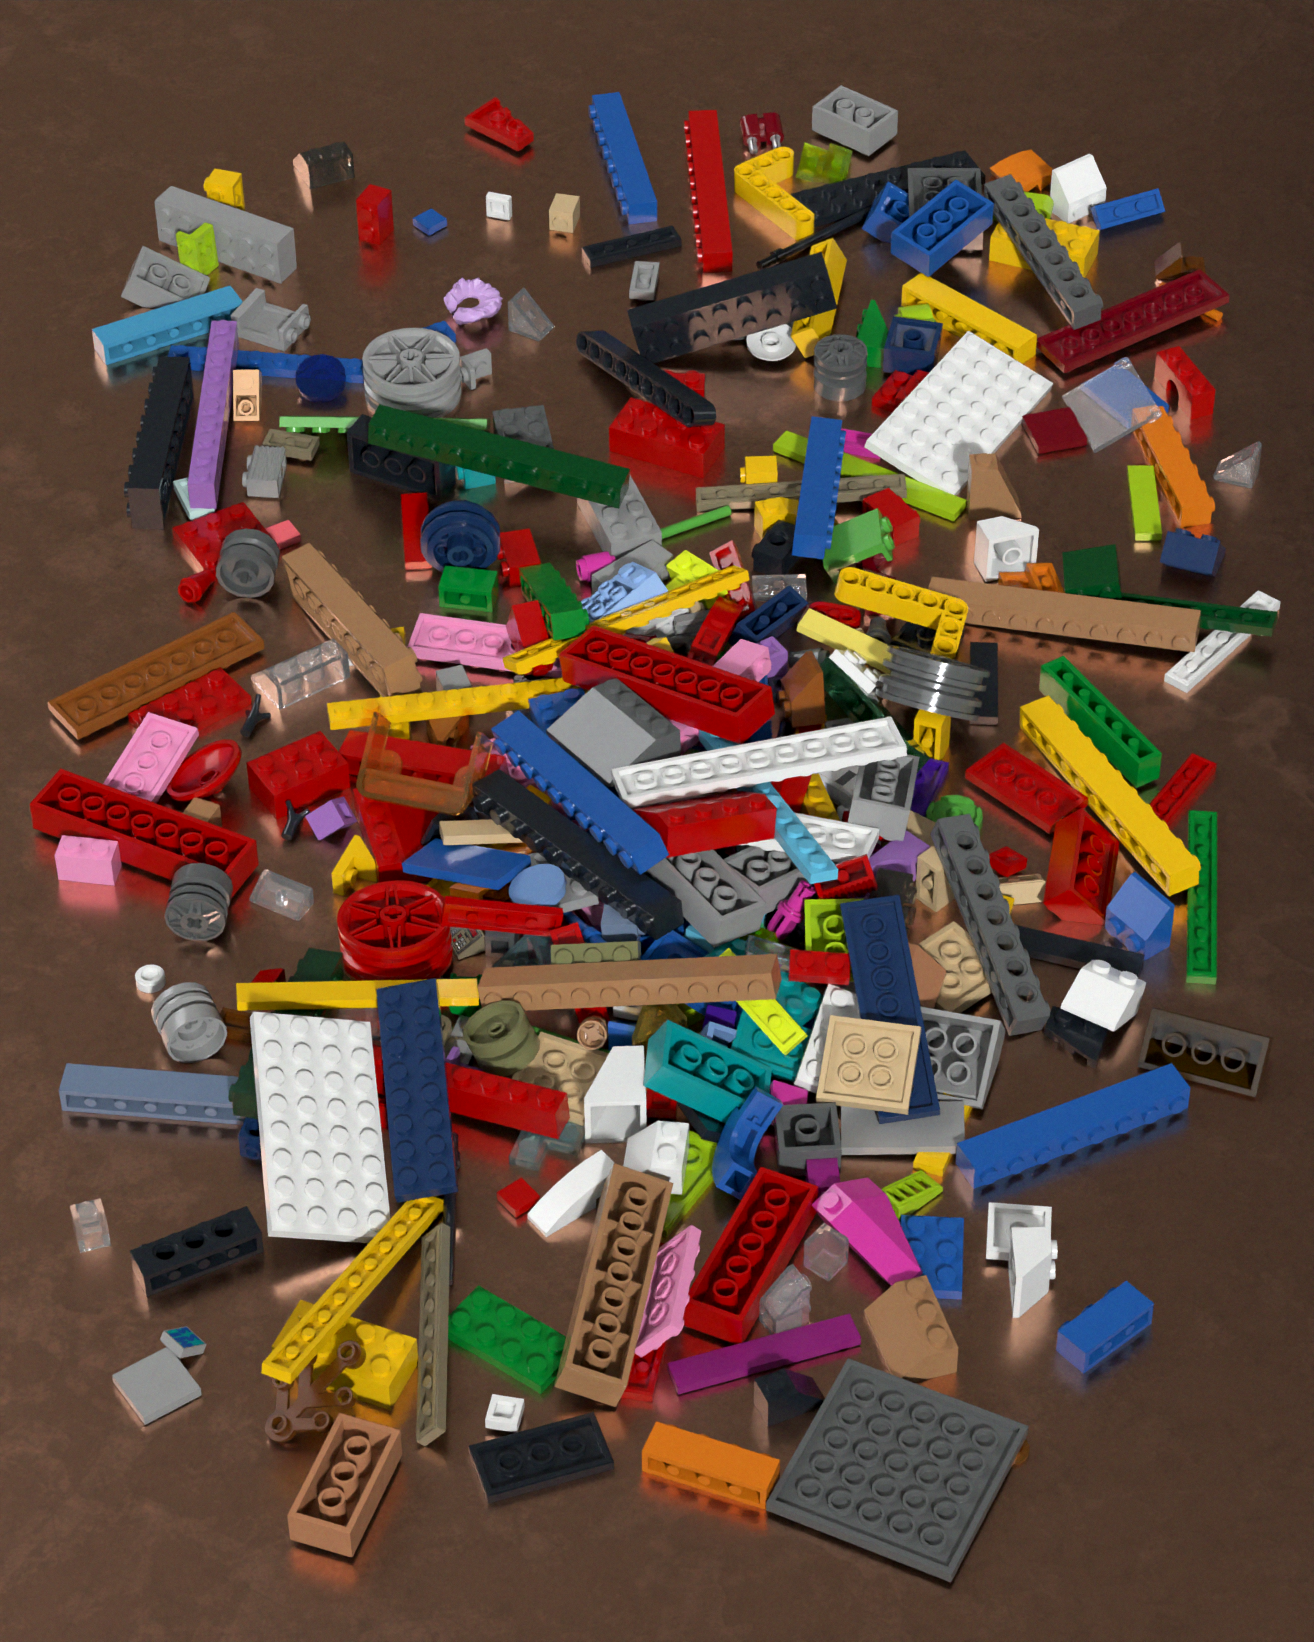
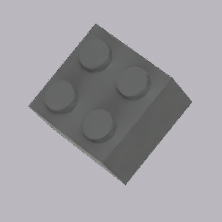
(804, 1134)

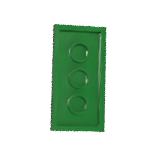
(507, 1338)

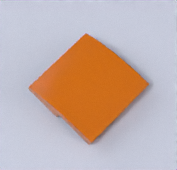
(1025, 168)
(1036, 576)

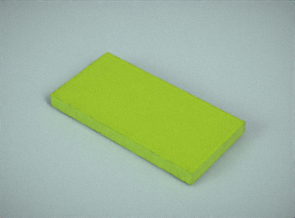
(696, 1180)

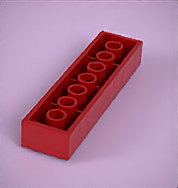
(670, 683)
(146, 832)

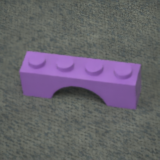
(898, 856)

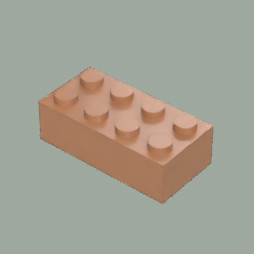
(345, 1485)

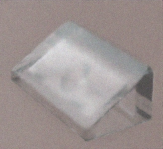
(282, 895)

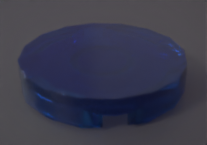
(320, 378)

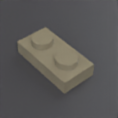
(296, 444)

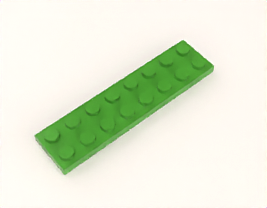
(322, 424)

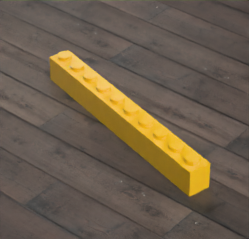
(1110, 796)

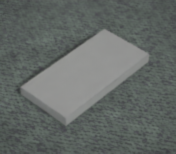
(865, 1136)

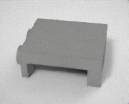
(269, 323)

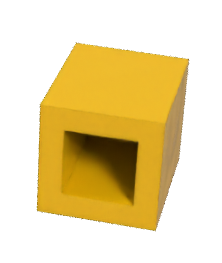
(759, 470)

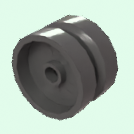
(247, 563)

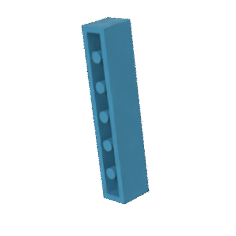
(164, 325)

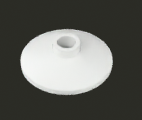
(771, 343)

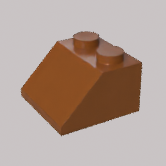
(803, 692)

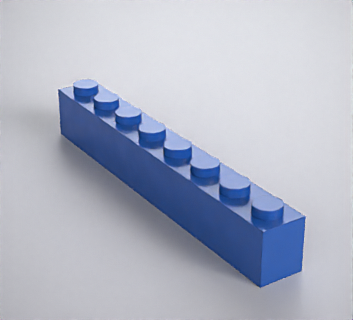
(623, 158)
(819, 488)
(1072, 1126)

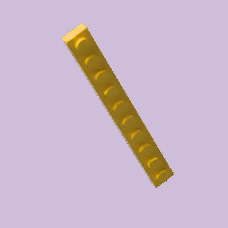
(633, 616)
(442, 703)
(351, 1289)

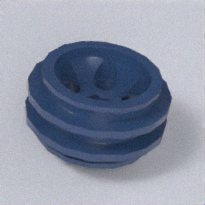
(450, 538)

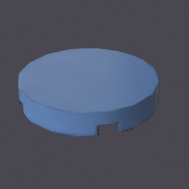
(538, 886)

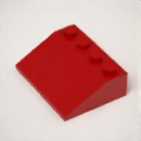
(712, 821)
(391, 835)

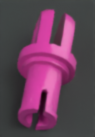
(791, 911)

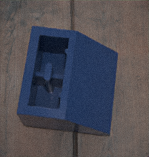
(1192, 553)

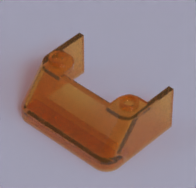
(382, 778)

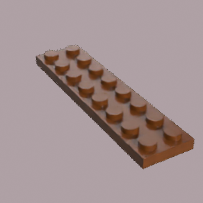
(155, 675)

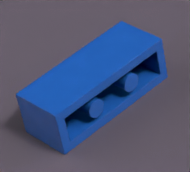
(1104, 1326)

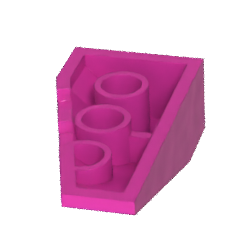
(873, 1230)

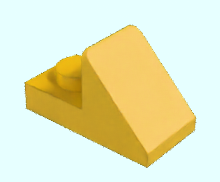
(353, 863)

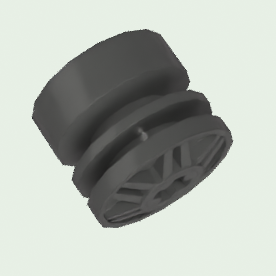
(840, 367)
(198, 902)

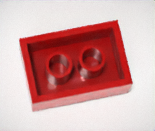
(298, 773)

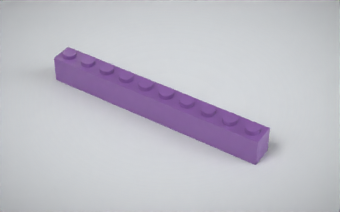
(213, 415)

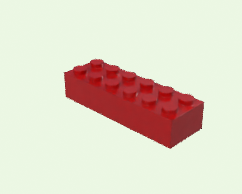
(750, 1255)

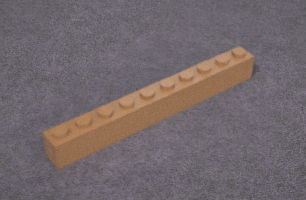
(1074, 615)
(633, 982)

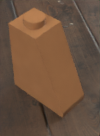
(990, 489)

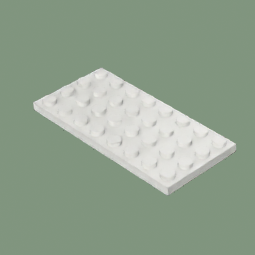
(958, 410)
(319, 1127)

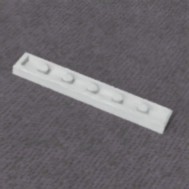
(1214, 648)

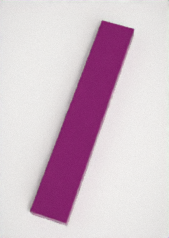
(764, 1353)

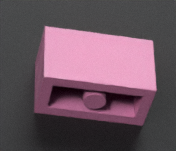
(88, 860)

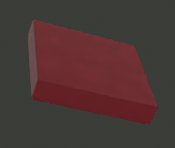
(1054, 430)

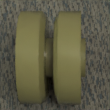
(501, 1038)

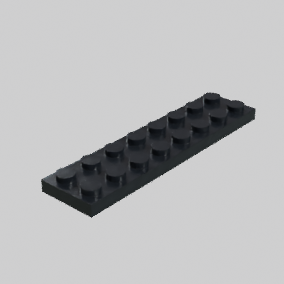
(847, 197)

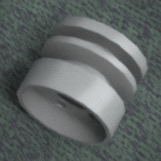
(189, 1022)

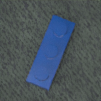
(1128, 209)

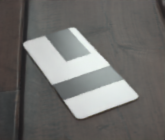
(843, 777)

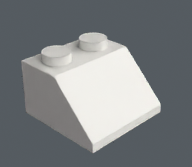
(1077, 188)
(1004, 546)
(1104, 995)
(660, 1152)
(1030, 1266)

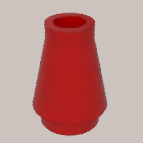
(194, 586)

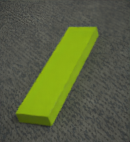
(1144, 503)

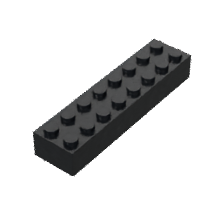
(732, 308)
(159, 443)

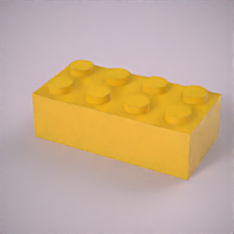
(1079, 241)
(387, 1365)

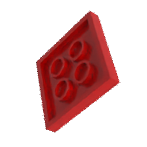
(205, 535)

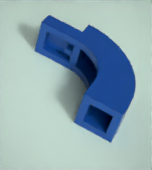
(736, 1148)

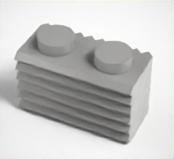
(265, 472)

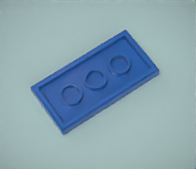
(466, 864)

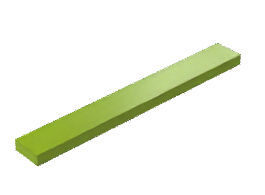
(918, 493)

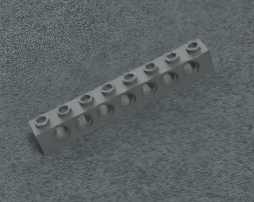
(1043, 252)
(968, 888)

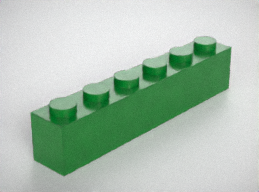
(559, 606)
(1101, 721)

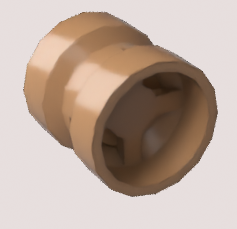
(590, 1037)

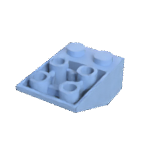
(627, 588)

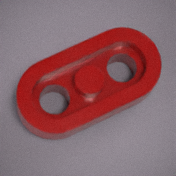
(844, 614)

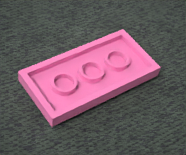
(152, 757)
(668, 1290)

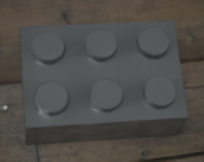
(523, 424)

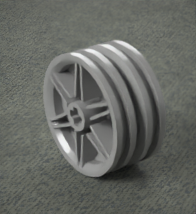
(413, 372)

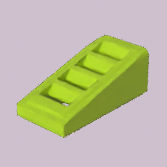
(916, 1200)

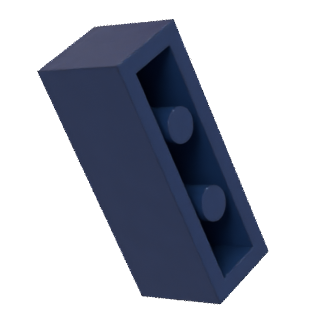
(771, 618)

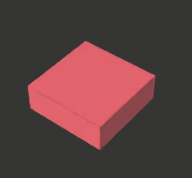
(284, 534)

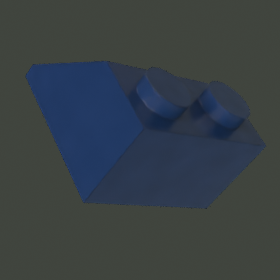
(912, 345)

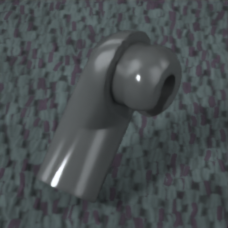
(681, 641)

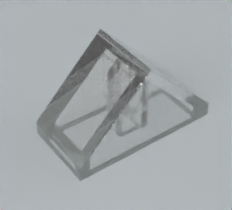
(527, 317)
(1241, 467)

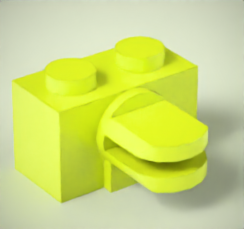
(688, 568)

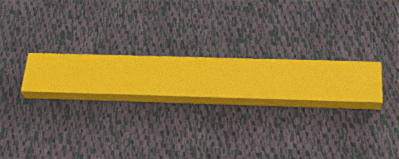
(341, 994)

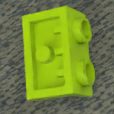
(198, 249)

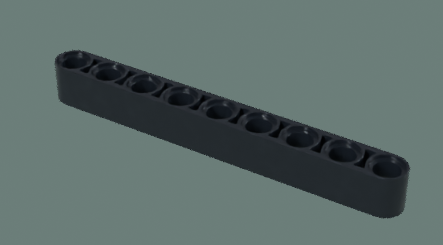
(646, 378)

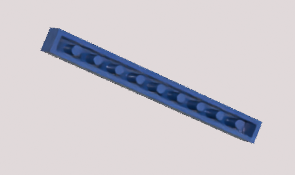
(579, 793)

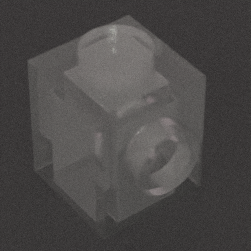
(90, 1225)

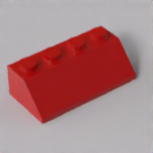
(1081, 869)

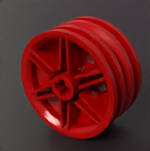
(394, 933)

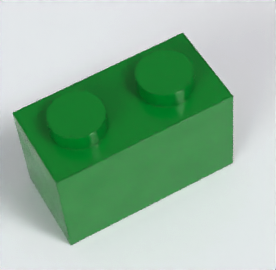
(468, 589)

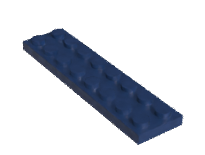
(888, 986)
(416, 1090)

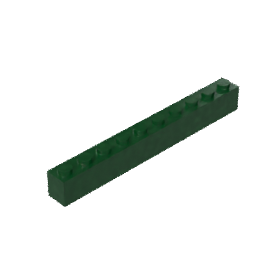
(499, 456)

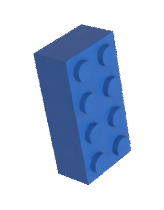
(942, 228)

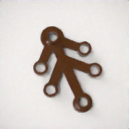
(312, 1396)

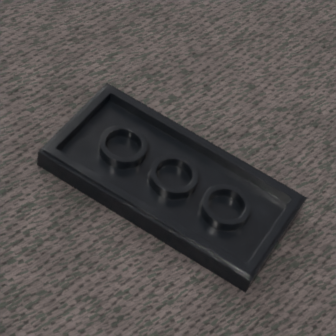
(541, 1457)

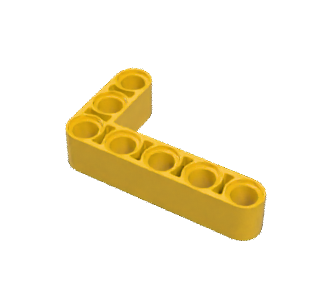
(756, 184)
(907, 603)

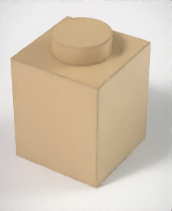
(564, 213)

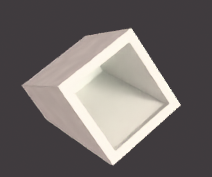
(617, 1097)

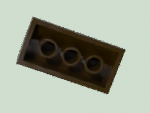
(1206, 1051)

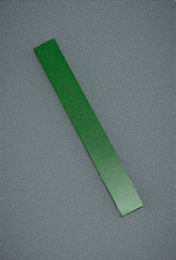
(1202, 900)

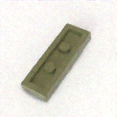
(595, 952)

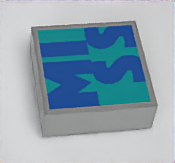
(183, 1342)

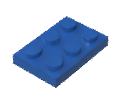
(938, 1250)

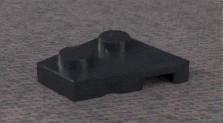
(1076, 1034)

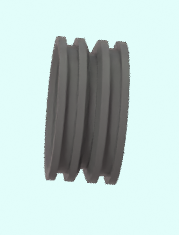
(932, 683)

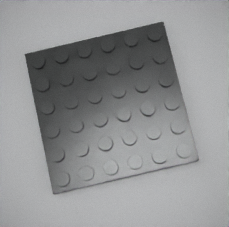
(898, 1469)

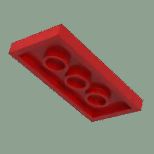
(198, 702)
(1025, 787)

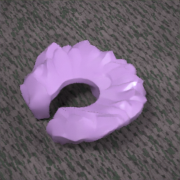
(488, 299)

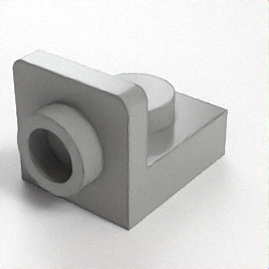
(475, 366)

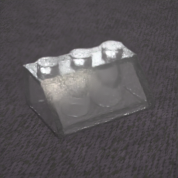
(304, 674)

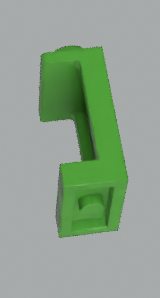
(858, 540)

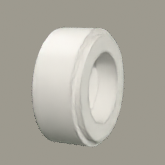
(150, 978)

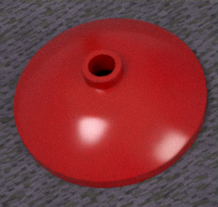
(205, 771)

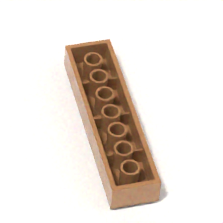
(351, 622)
(614, 1285)

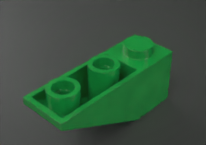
(873, 334)

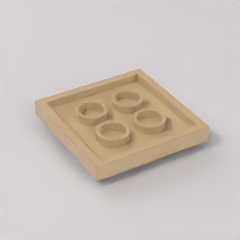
(965, 977)
(868, 1064)
(564, 1068)

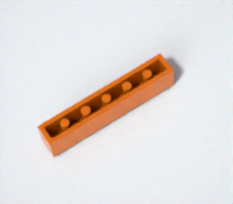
(1175, 472)

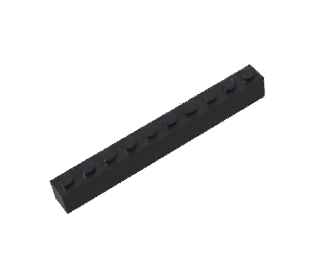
(577, 854)

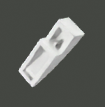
(572, 1195)

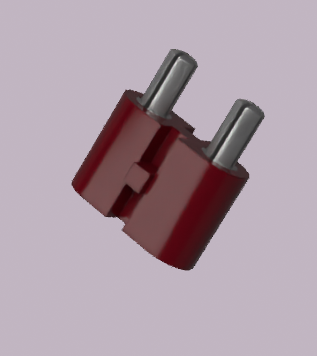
(763, 129)

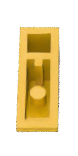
(774, 509)

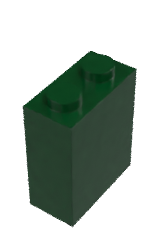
(1093, 572)

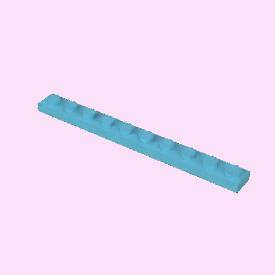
(789, 830)

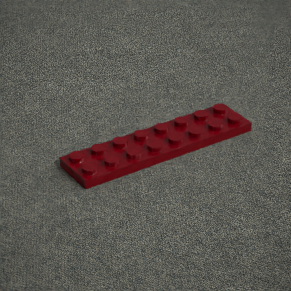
(1133, 321)

